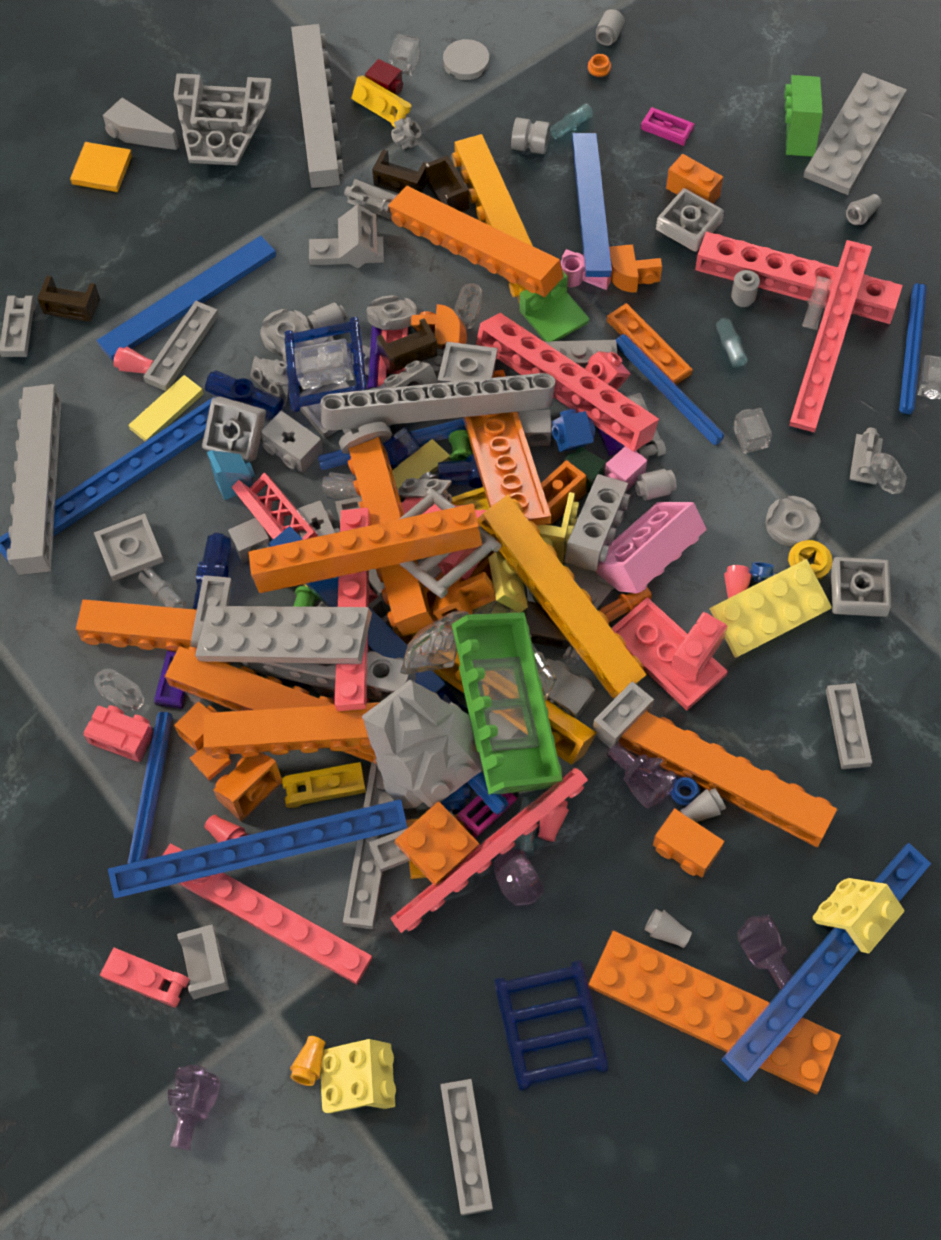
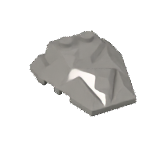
(219, 119)
(421, 745)

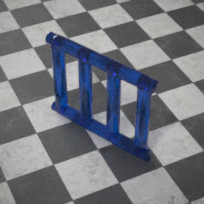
(355, 347)
(517, 1047)

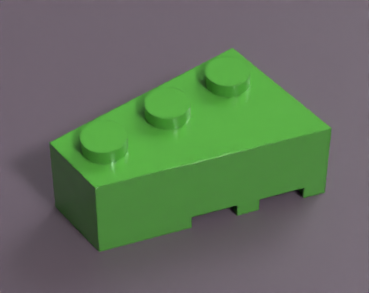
(803, 114)

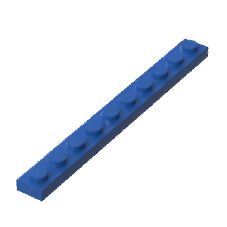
(125, 471)
(257, 848)
(813, 976)

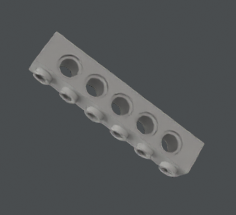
(324, 676)

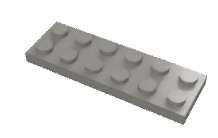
(855, 133)
(284, 634)

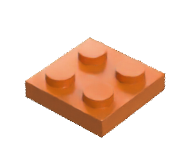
(436, 843)

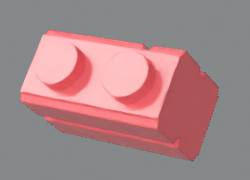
(699, 646)
(119, 733)

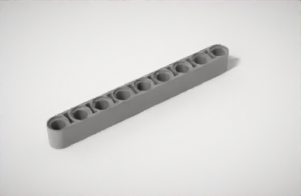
(437, 401)

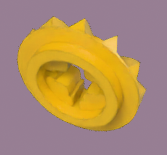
(808, 548)

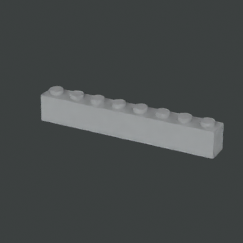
(315, 106)
(35, 480)

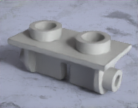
(370, 198)
(275, 389)
(865, 448)
(417, 488)

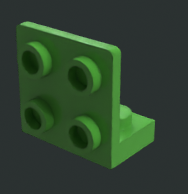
(554, 314)

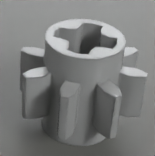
(406, 133)

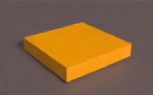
(101, 167)

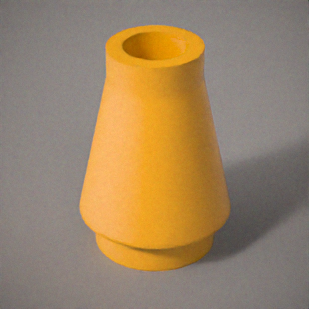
(308, 1062)

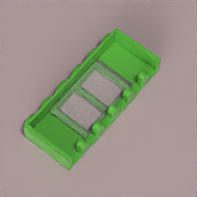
(506, 702)

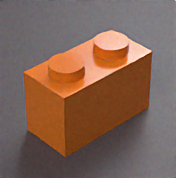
(695, 178)
(687, 844)

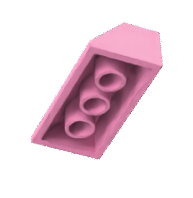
(651, 545)

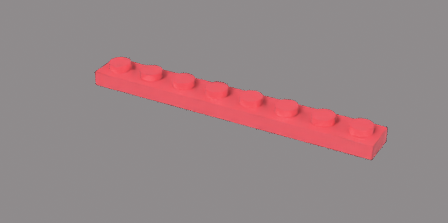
(830, 336)
(353, 592)
(499, 842)
(280, 923)

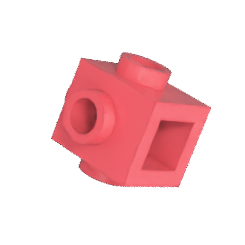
(608, 368)

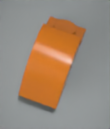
(628, 272)
(444, 324)
(465, 596)

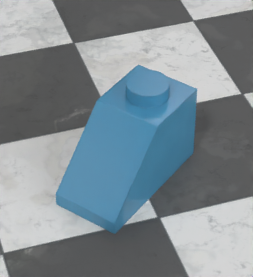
(229, 469)

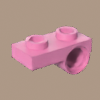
(573, 267)

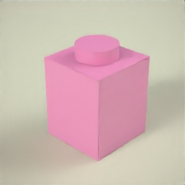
(626, 466)

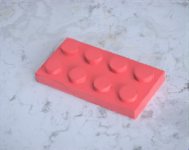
(654, 640)

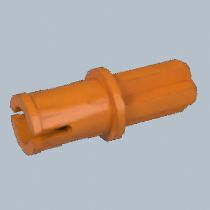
(624, 604)

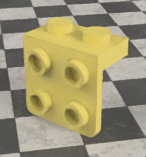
(559, 536)
(507, 584)
(862, 909)
(357, 1076)

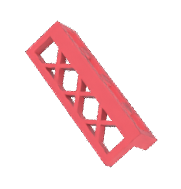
(263, 512)

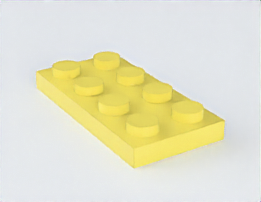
(771, 608)

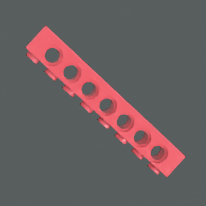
(791, 274)
(573, 384)

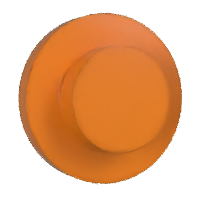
(599, 65)

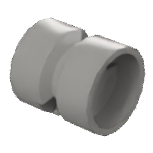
(530, 135)

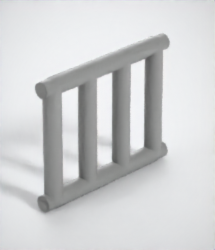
(421, 571)

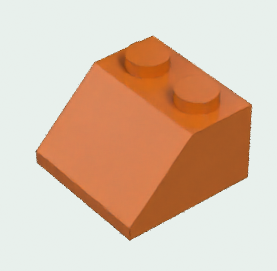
(248, 784)

